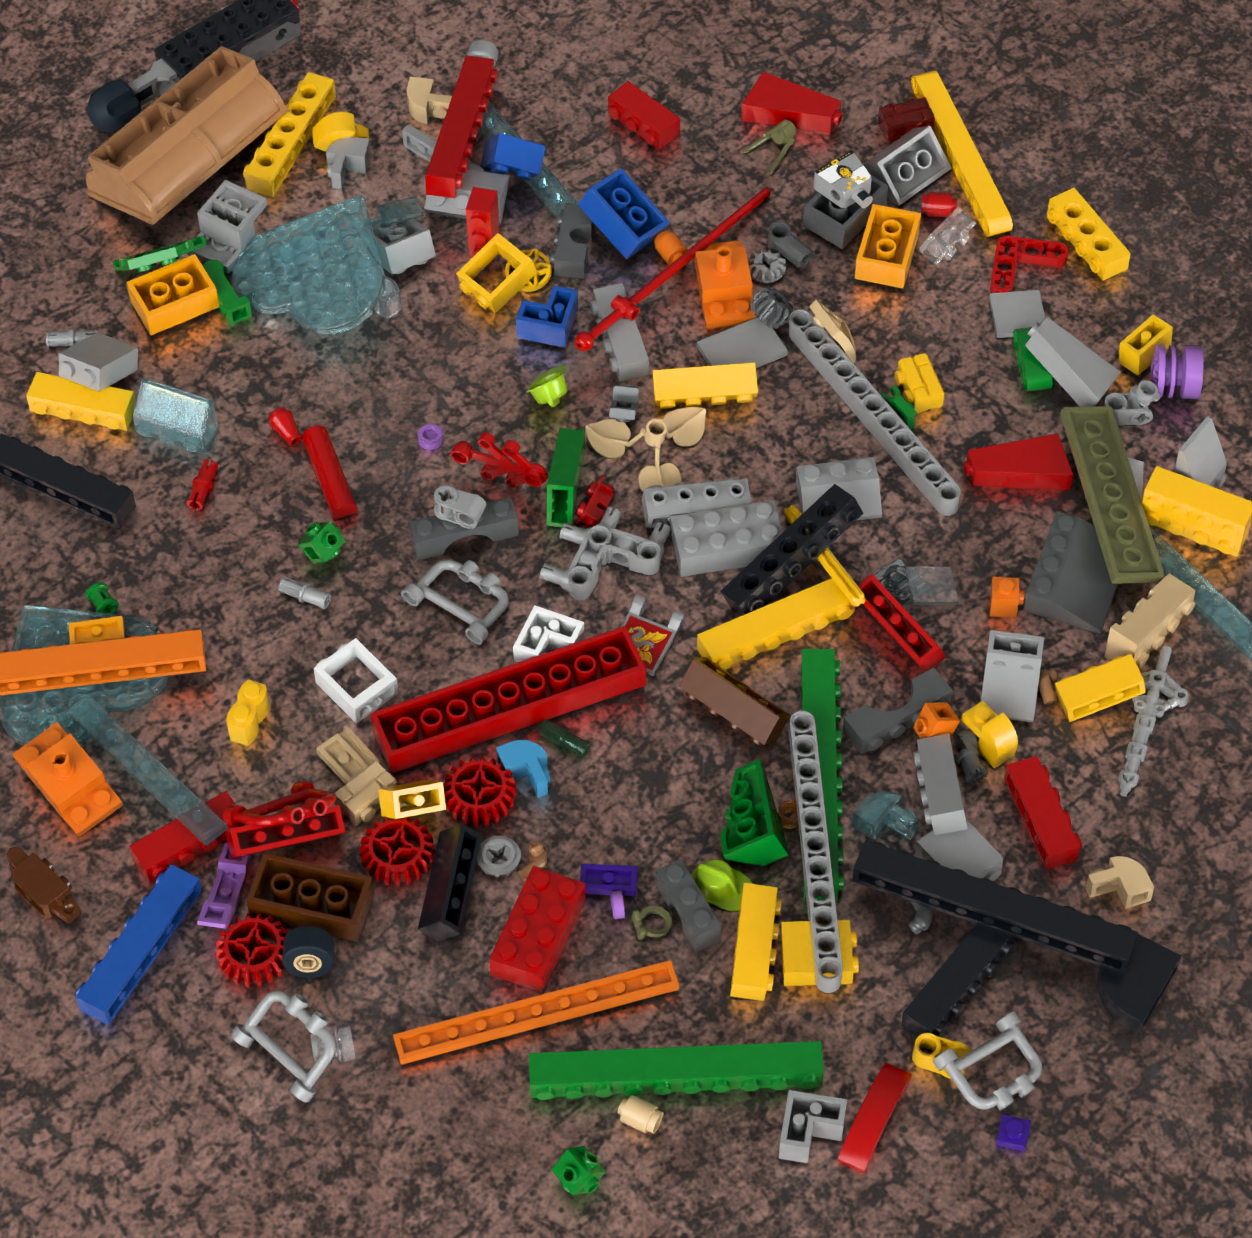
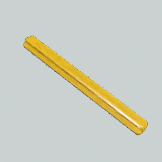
(833, 566)

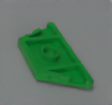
(166, 254)

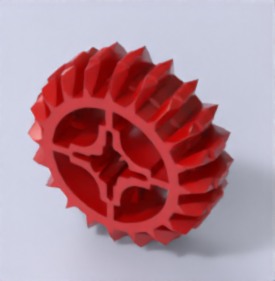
(493, 798)
(387, 840)
(241, 941)

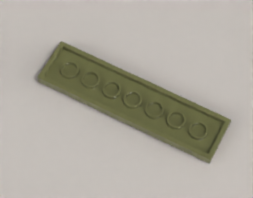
(1112, 495)

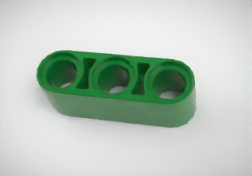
(1033, 373)

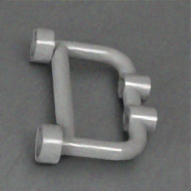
(477, 631)
(315, 1023)
(1003, 1096)

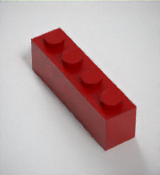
(900, 625)
(1042, 812)
(255, 839)
(175, 843)

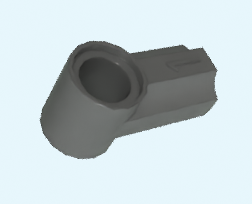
(789, 246)

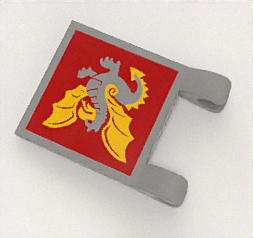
(651, 637)

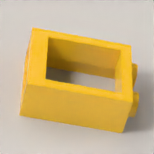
(509, 287)

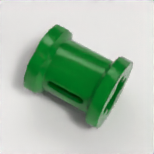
(101, 599)

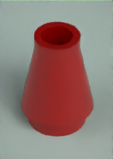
(284, 424)

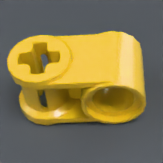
(937, 1046)

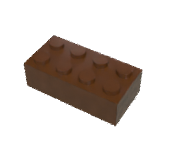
(311, 896)

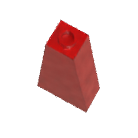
(778, 99)
(1021, 464)

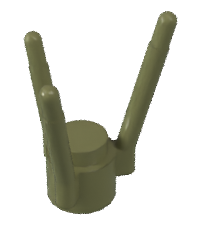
(780, 134)

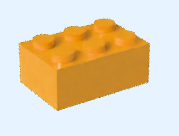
(888, 246)
(173, 294)

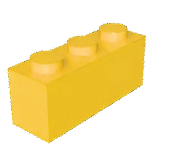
(1100, 687)

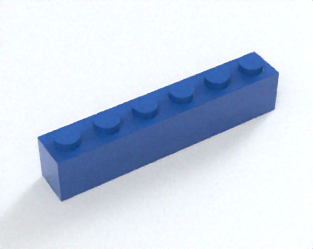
(138, 944)

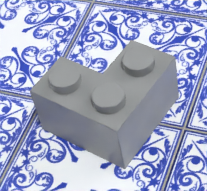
(809, 1117)

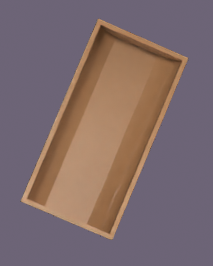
(184, 136)

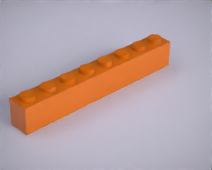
(102, 662)

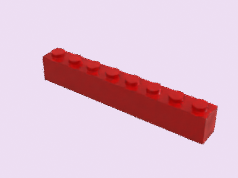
(460, 127)

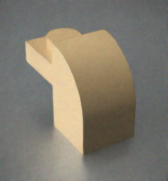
(423, 100)
(1125, 877)

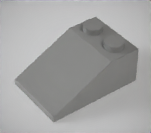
(402, 244)
(1203, 456)

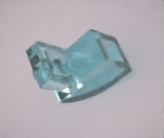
(884, 810)

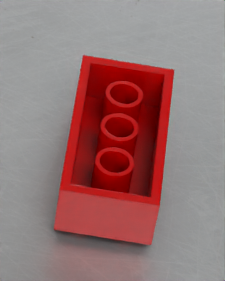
(537, 929)

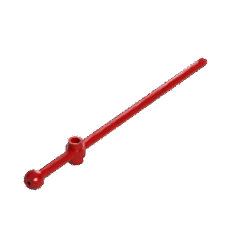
(626, 307)

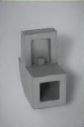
(347, 155)

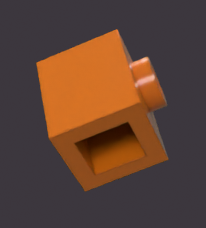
(1005, 597)
(936, 720)

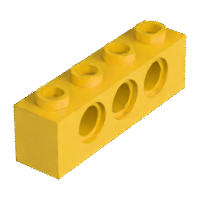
(1088, 234)

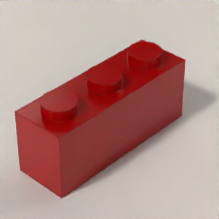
(643, 115)
(481, 218)

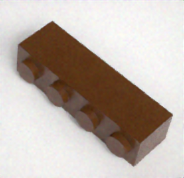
(734, 701)

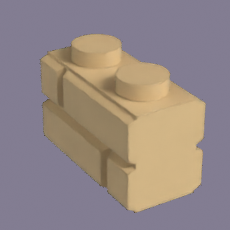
(360, 795)

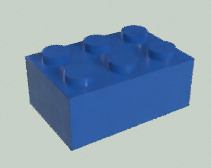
(623, 213)

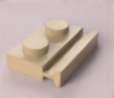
(346, 755)

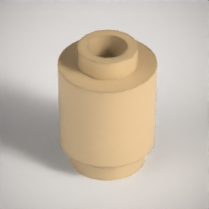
(640, 1114)

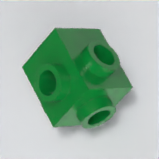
(321, 542)
(579, 1171)

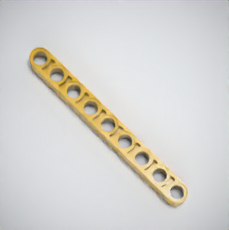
(963, 155)

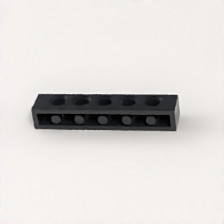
(792, 551)

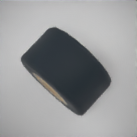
(308, 952)

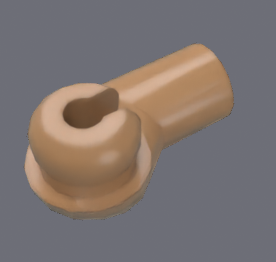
(537, 857)

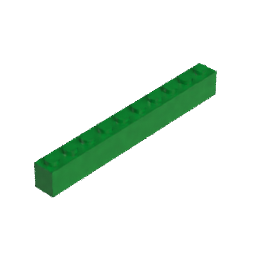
(819, 699)
(676, 1070)

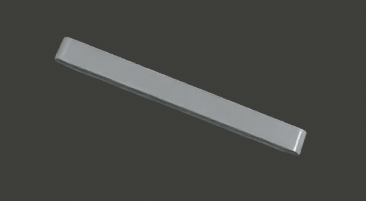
(875, 413)
(815, 860)

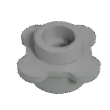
(1145, 392)

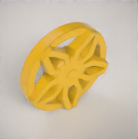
(547, 270)

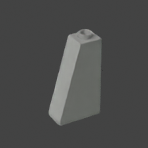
(1071, 363)

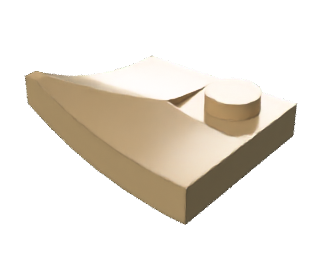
(836, 327)

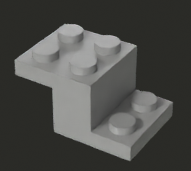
(228, 223)

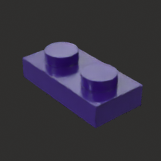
(606, 878)

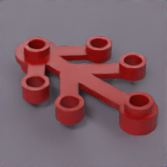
(499, 463)

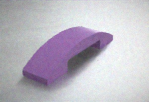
(225, 891)

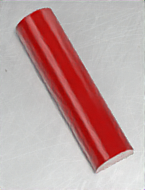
(329, 472)

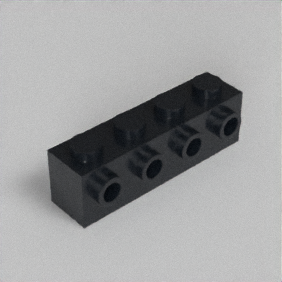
(450, 882)

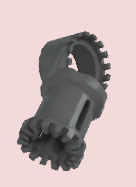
(968, 757)

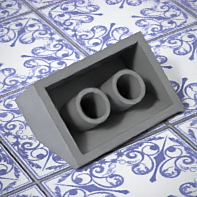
(909, 164)
(457, 206)
(854, 476)

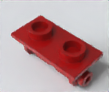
(597, 494)

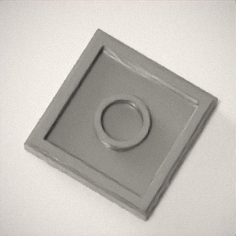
(1015, 311)

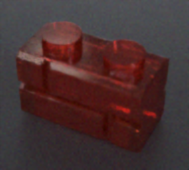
(903, 117)

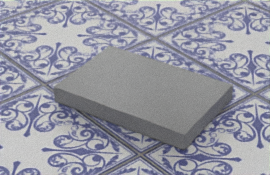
(743, 344)

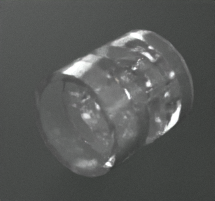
(344, 1044)

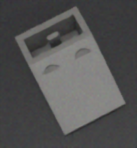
(1012, 674)

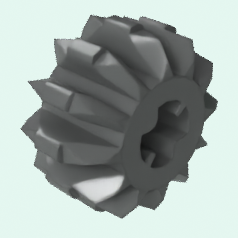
(771, 307)

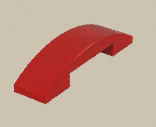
(873, 1117)

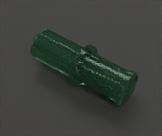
(564, 738)

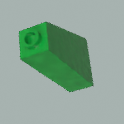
(565, 477)

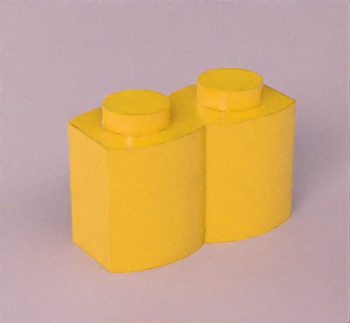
(248, 712)

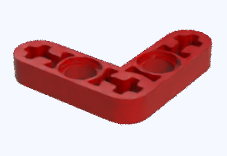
(1018, 254)

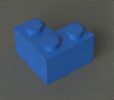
(514, 155)
(551, 321)

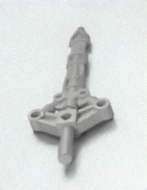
(1149, 708)

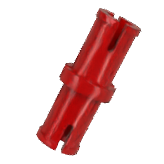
(202, 484)

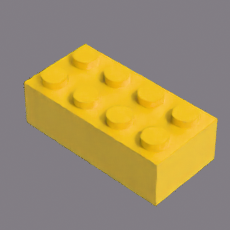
(1197, 511)

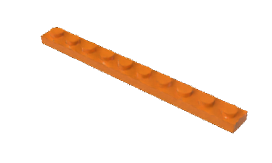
(535, 1012)

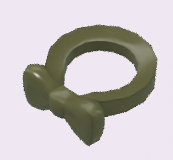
(641, 930)

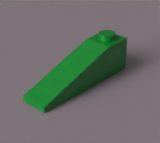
(753, 824)

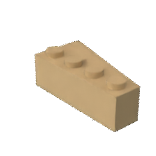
(1151, 620)

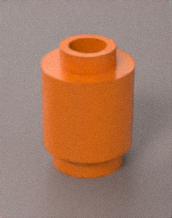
(669, 246)

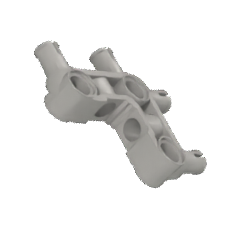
(615, 547)

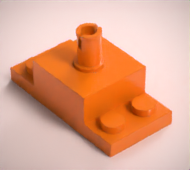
(724, 284)
(68, 779)

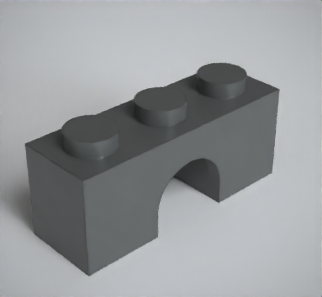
(571, 257)
(696, 915)

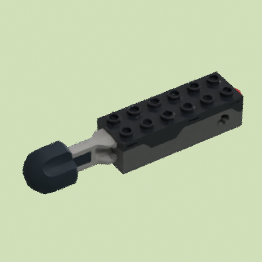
(245, 27)

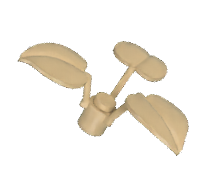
(683, 425)

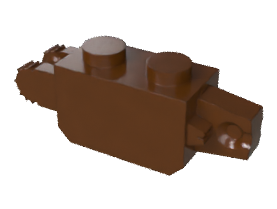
(41, 886)

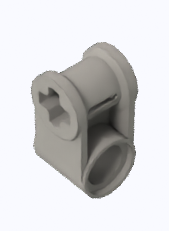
(1128, 409)
(461, 508)

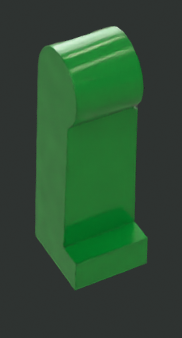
(232, 307)

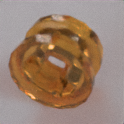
(788, 805)

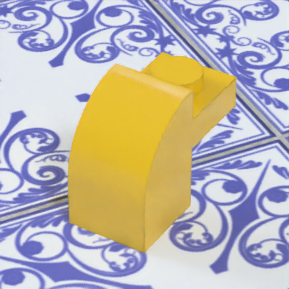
(335, 127)
(995, 733)

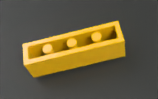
(704, 385)
(74, 401)
(754, 942)

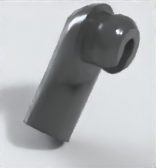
(922, 918)

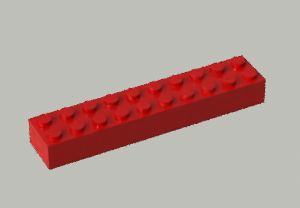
(508, 699)

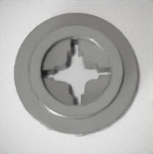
(760, 272)
(495, 846)

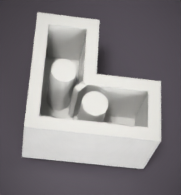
(546, 632)

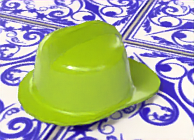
(549, 386)
(720, 883)

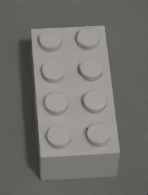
(723, 537)

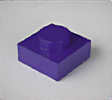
(1013, 1133)

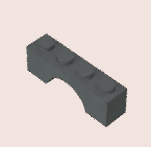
(432, 535)
(870, 727)

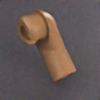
(1045, 685)

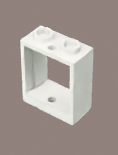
(369, 699)

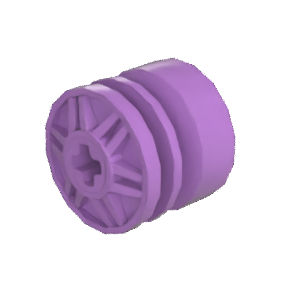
(1178, 371)

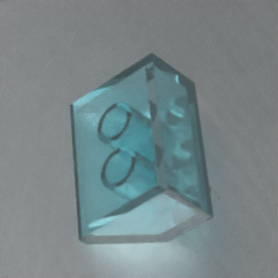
(175, 416)

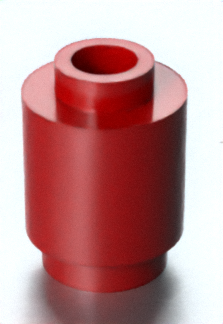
(938, 204)

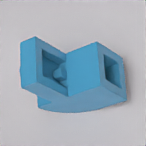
(526, 759)

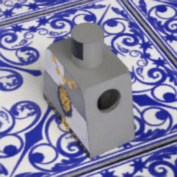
(844, 181)

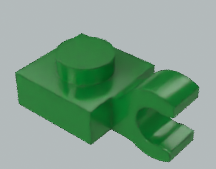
(903, 409)

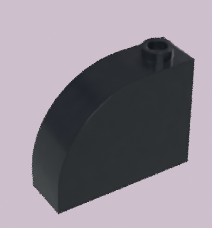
(1134, 995)

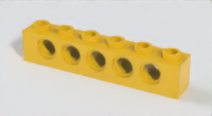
(289, 134)

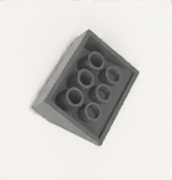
(1071, 576)

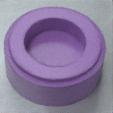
(430, 436)
(617, 904)

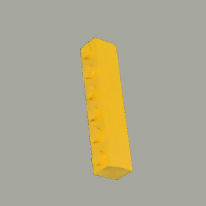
(774, 624)

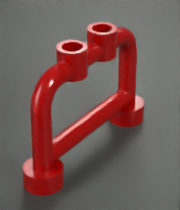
(313, 802)

